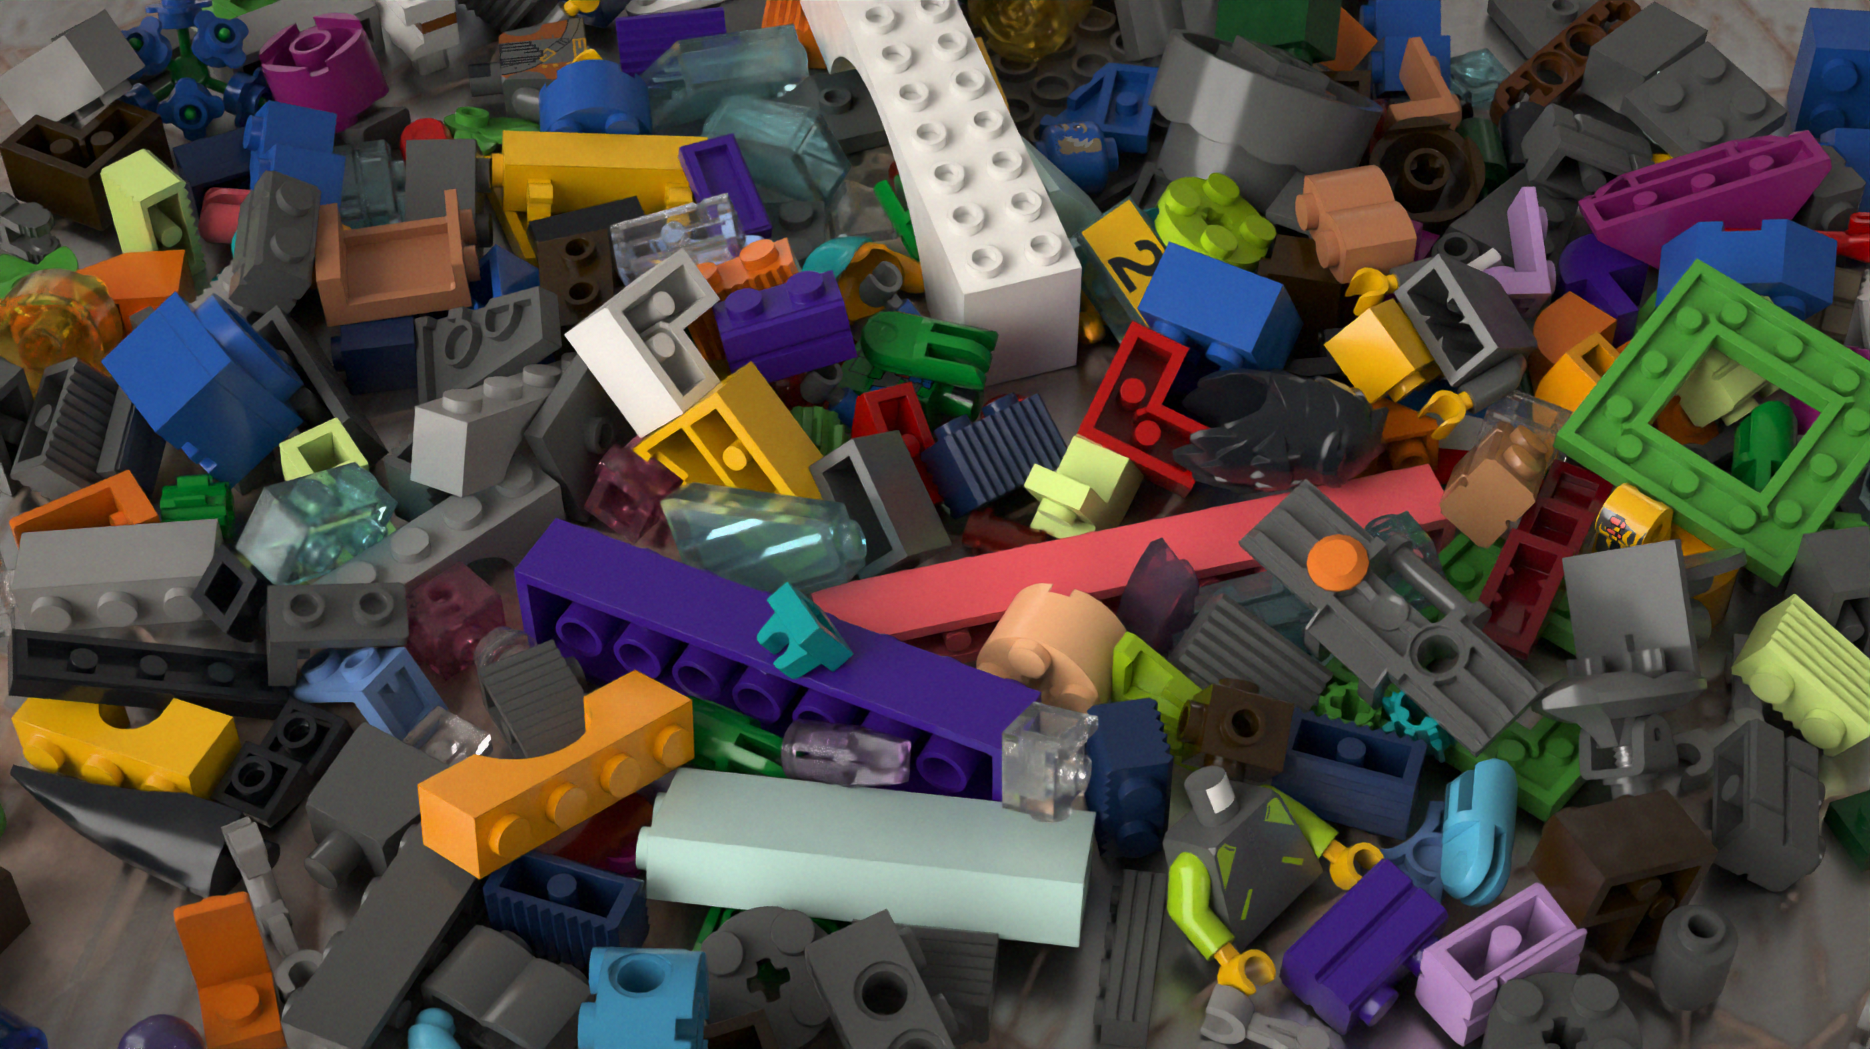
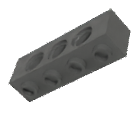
(875, 958)

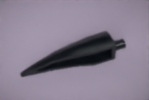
(157, 832)

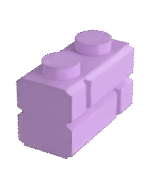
(1506, 943)

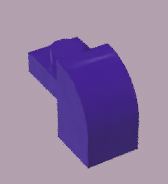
(1603, 279)

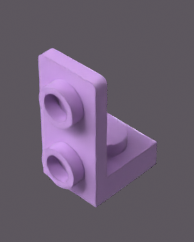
(1533, 275)

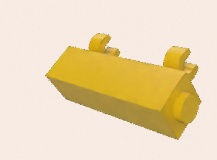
(584, 170)

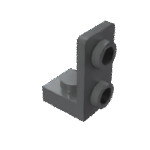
(330, 618)

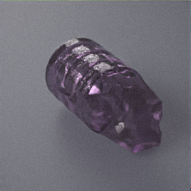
(844, 754)

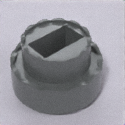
(1254, 115)

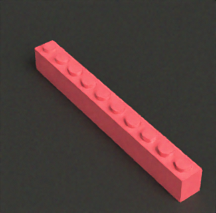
(959, 602)

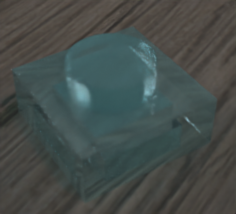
(1476, 76)

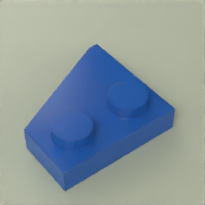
(1116, 102)

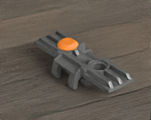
(1377, 633)

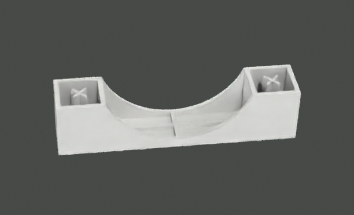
(973, 195)

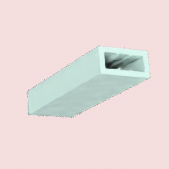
(867, 851)

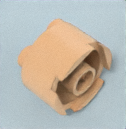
(1056, 647)

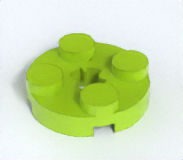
(1213, 221)

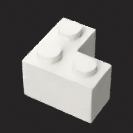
(640, 345)

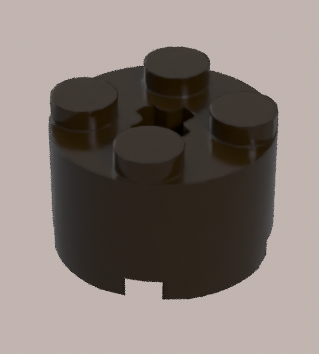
(1430, 170)

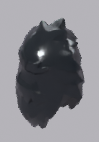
(1278, 430)

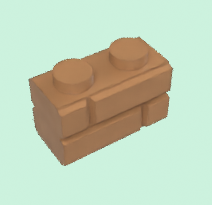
(1495, 483)

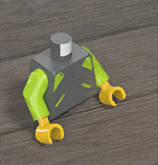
(1242, 863)

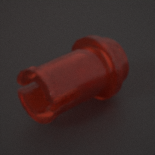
(994, 534)

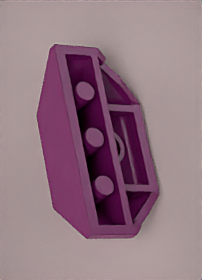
(1725, 183)

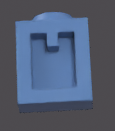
(380, 682)

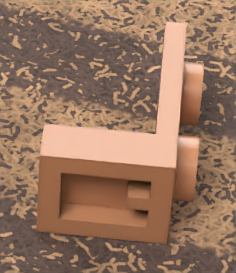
(1425, 87)

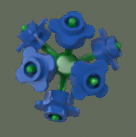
(214, 45)

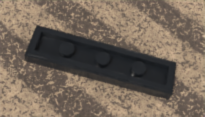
(140, 674)

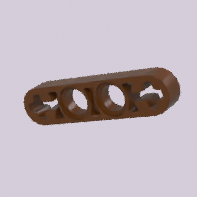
(1561, 59)

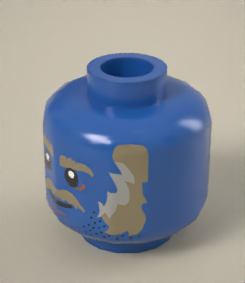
(1080, 153)

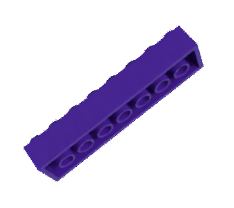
(698, 635)

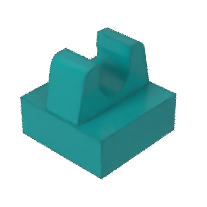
(807, 631)

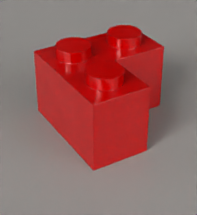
(1130, 413)

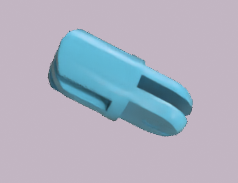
(1479, 832)

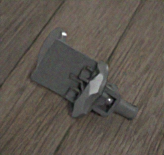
(1634, 656)

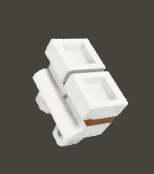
(421, 30)

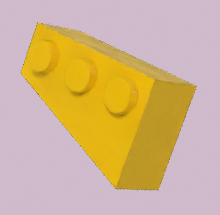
(737, 440)

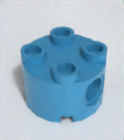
(645, 999)

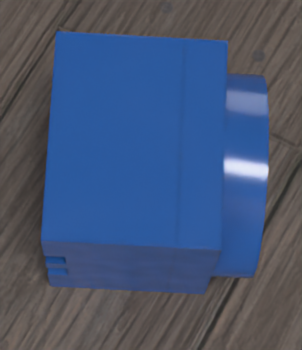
(208, 384)

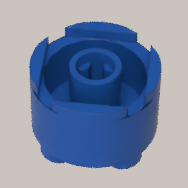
(595, 99)

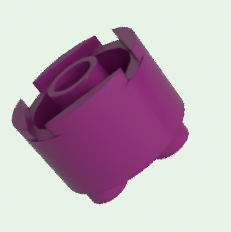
(325, 67)

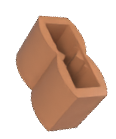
(1355, 221)

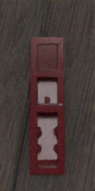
(1529, 570)

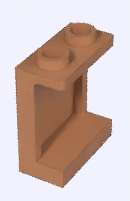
(395, 266)

